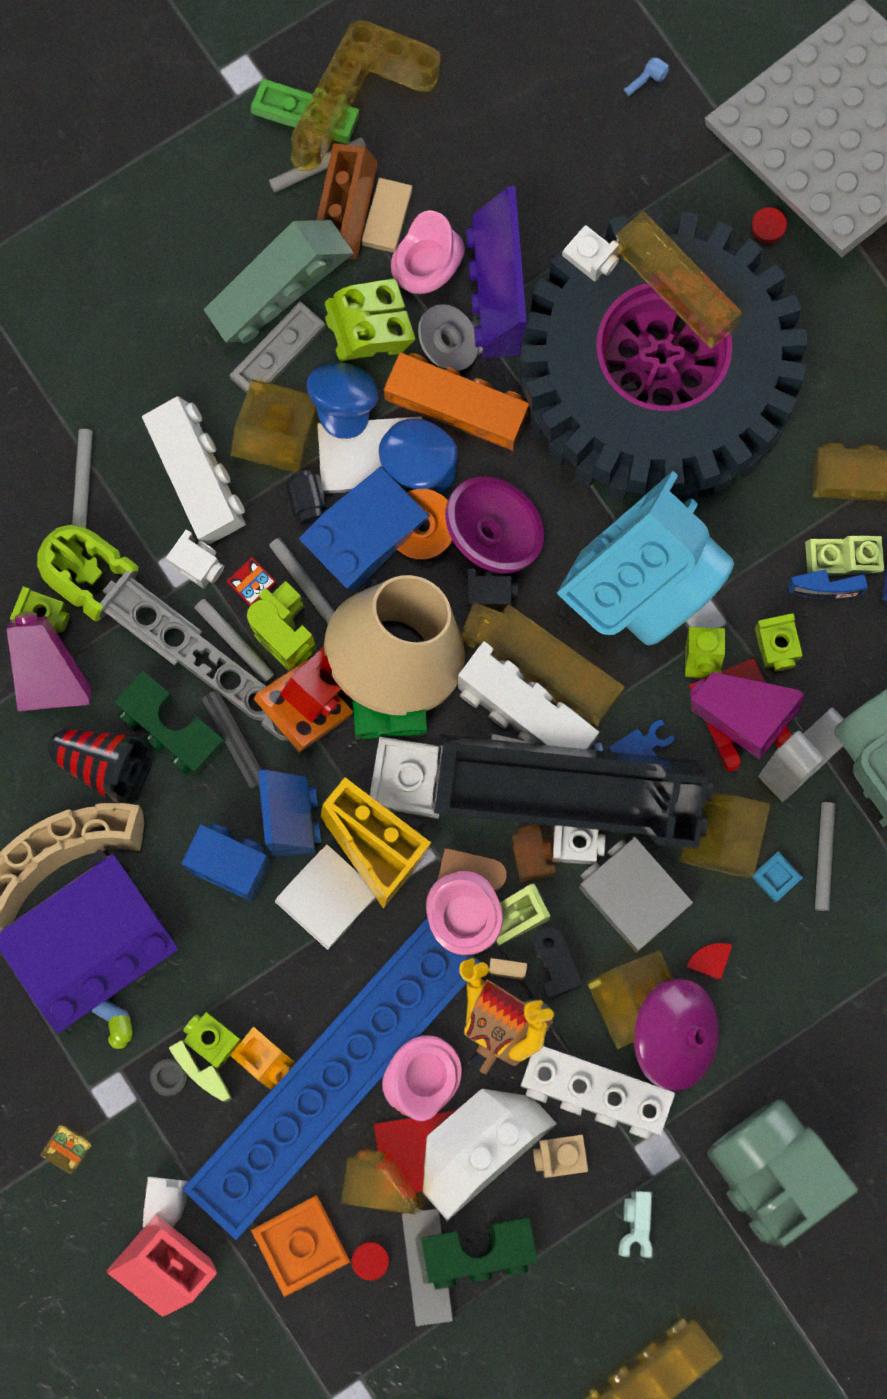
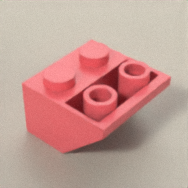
(163, 1268)

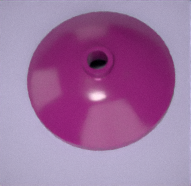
(494, 524)
(676, 1034)

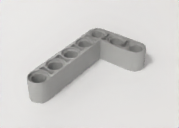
(802, 756)

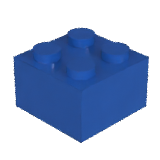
(226, 862)

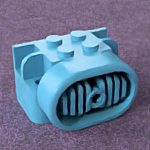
(647, 569)

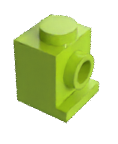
(30, 602)
(704, 651)
(771, 654)
(220, 1049)

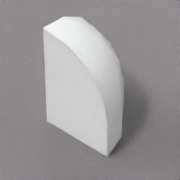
(164, 1199)

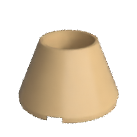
(388, 671)

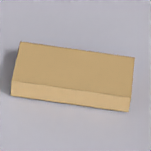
(387, 215)

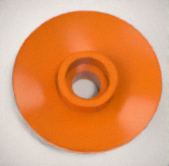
(437, 538)

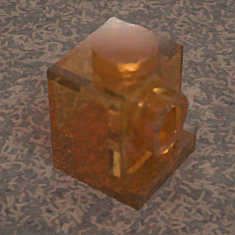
(531, 854)

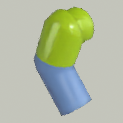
(118, 1021)

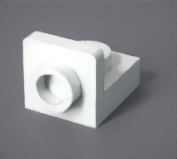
(592, 253)

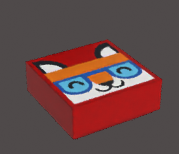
(251, 581)

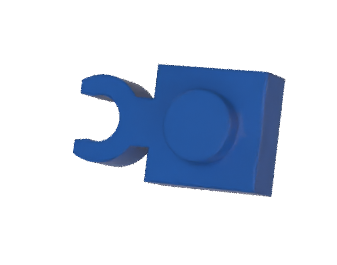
(637, 744)

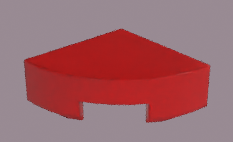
(710, 960)

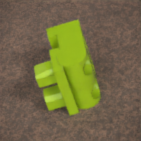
(366, 321)
(274, 626)

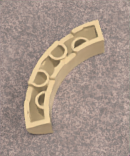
(60, 840)

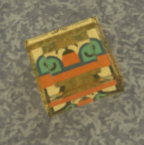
(66, 1149)

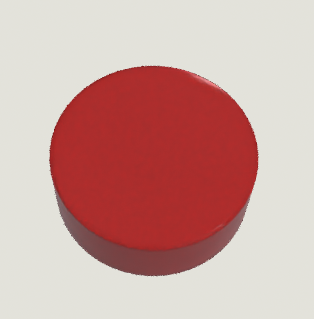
(768, 225)
(370, 1261)

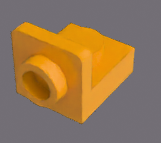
(262, 1058)

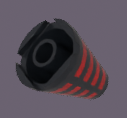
(104, 761)

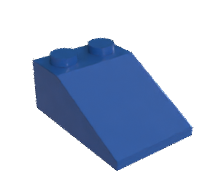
(364, 529)
(288, 813)

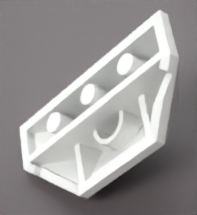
(479, 1145)

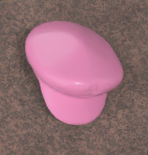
(427, 254)
(464, 913)
(422, 1077)

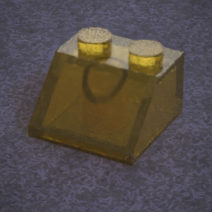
(274, 426)
(732, 836)
(623, 991)
(379, 1184)

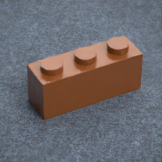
(348, 192)

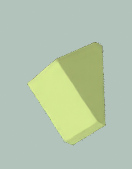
(522, 913)

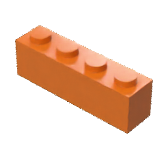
(457, 400)

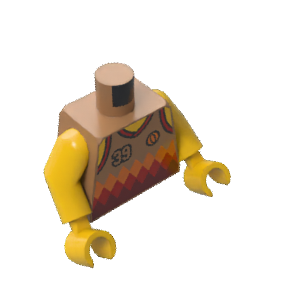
(500, 1020)

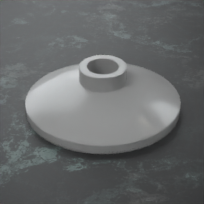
(447, 337)

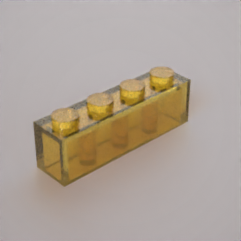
(678, 280)
(850, 472)
(556, 668)
(664, 1368)

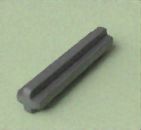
(233, 737)

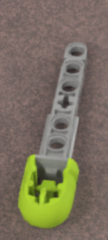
(123, 602)

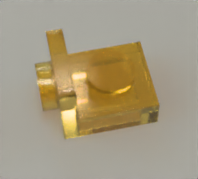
(482, 625)

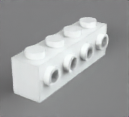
(194, 470)
(597, 1090)

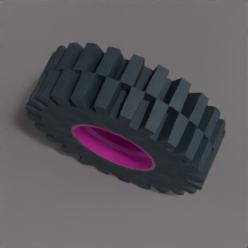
(635, 444)

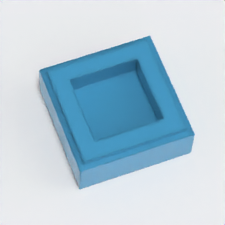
(776, 877)

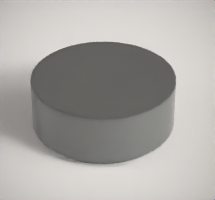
(168, 1077)

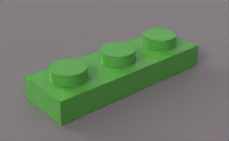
(288, 104)

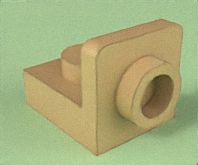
(561, 1156)

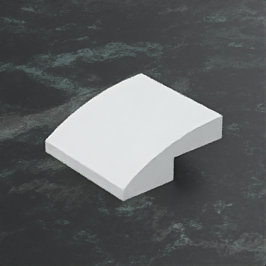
(326, 897)

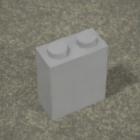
(634, 893)

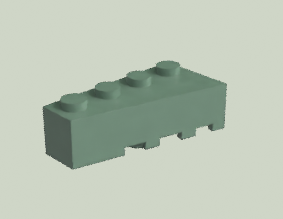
(277, 278)

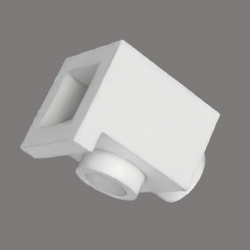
(194, 560)
(566, 852)

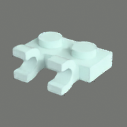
(637, 1212)

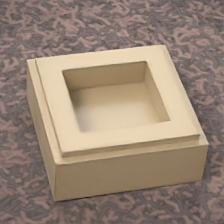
(507, 969)

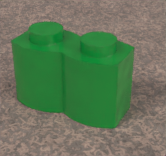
(373, 724)

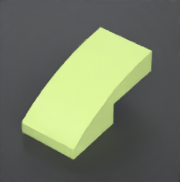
(208, 1079)

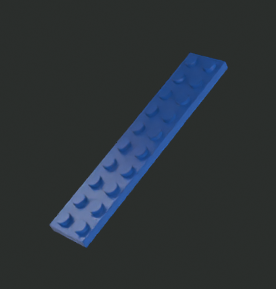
(327, 1082)

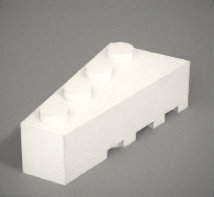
(521, 705)

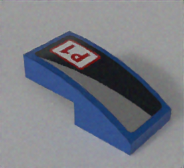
(818, 586)

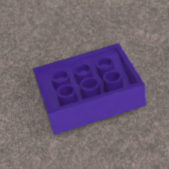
(498, 276)
(85, 943)

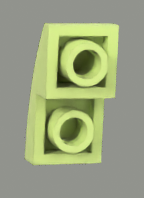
(845, 556)

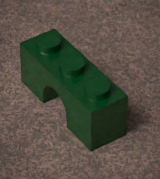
(144, 705)
(509, 1248)

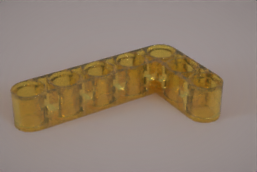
(374, 56)

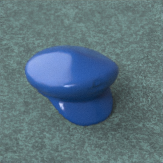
(342, 398)
(419, 455)

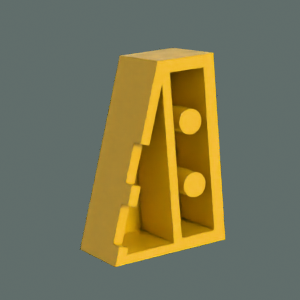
(373, 839)

